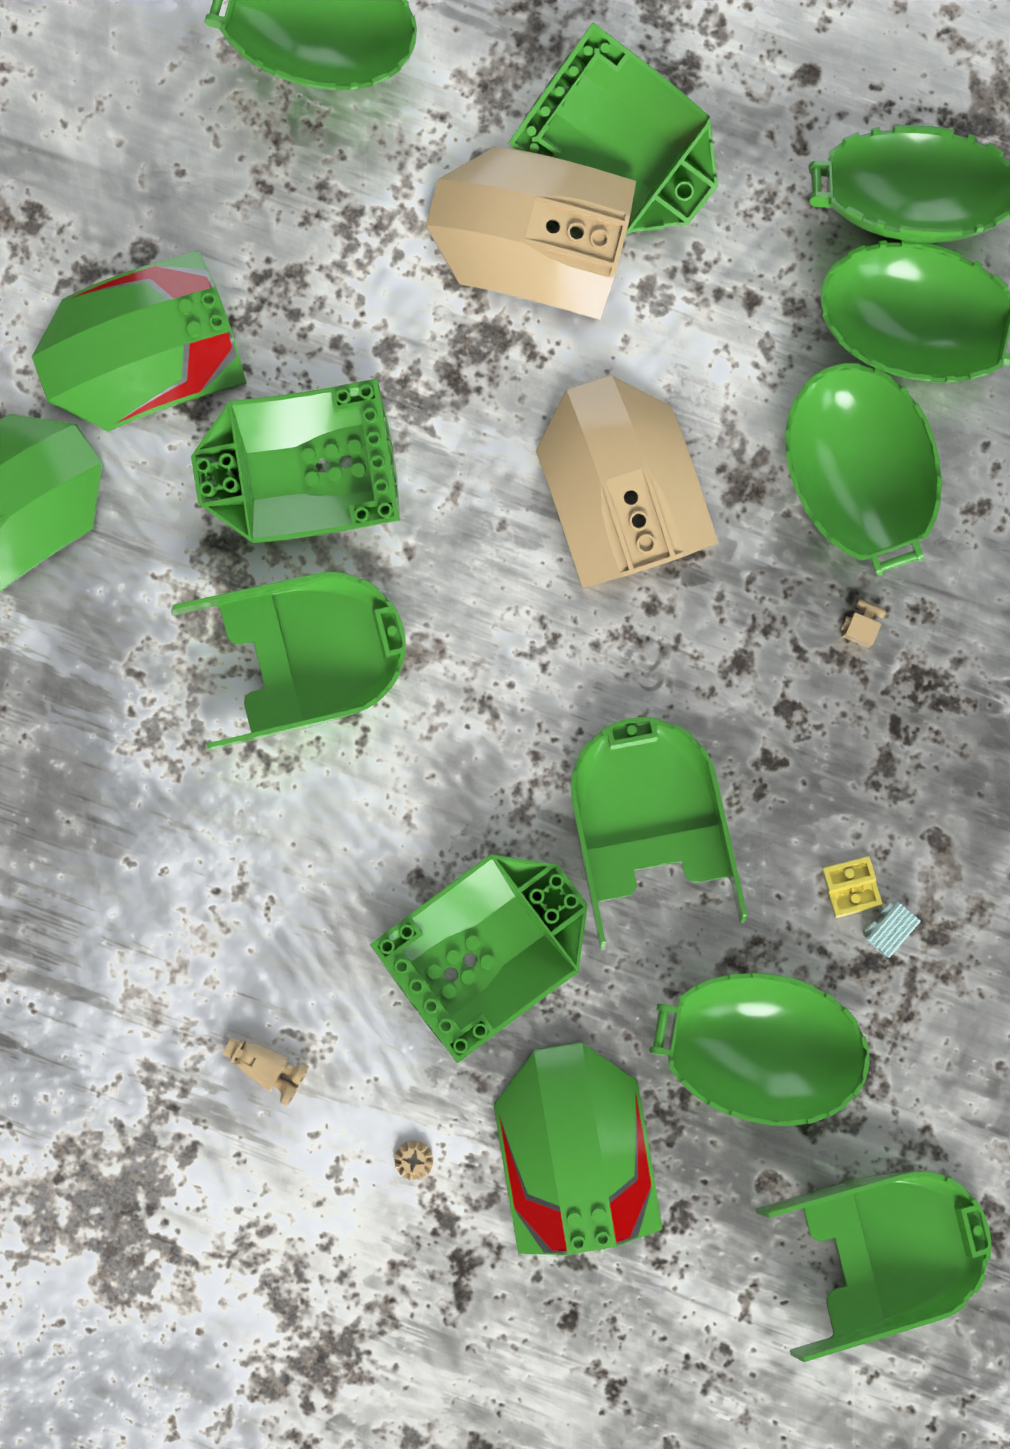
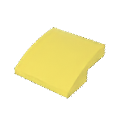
(852, 887)

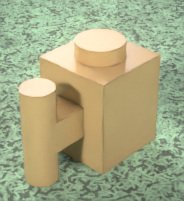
(862, 628)

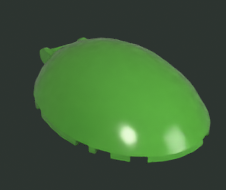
(320, 40)
(915, 183)
(918, 311)
(864, 463)
(765, 1048)

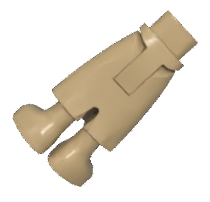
(265, 1067)

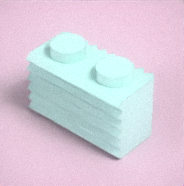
(891, 928)

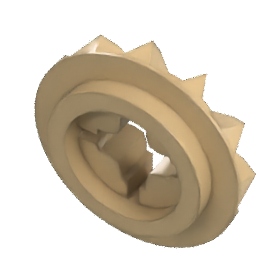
(406, 1151)

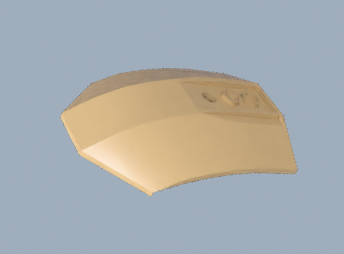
(495, 235)
(612, 442)

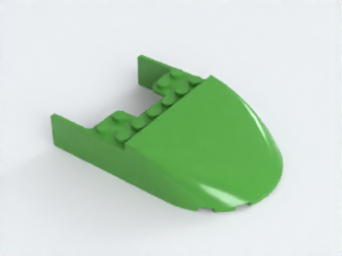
(321, 648)
(648, 801)
(906, 1248)

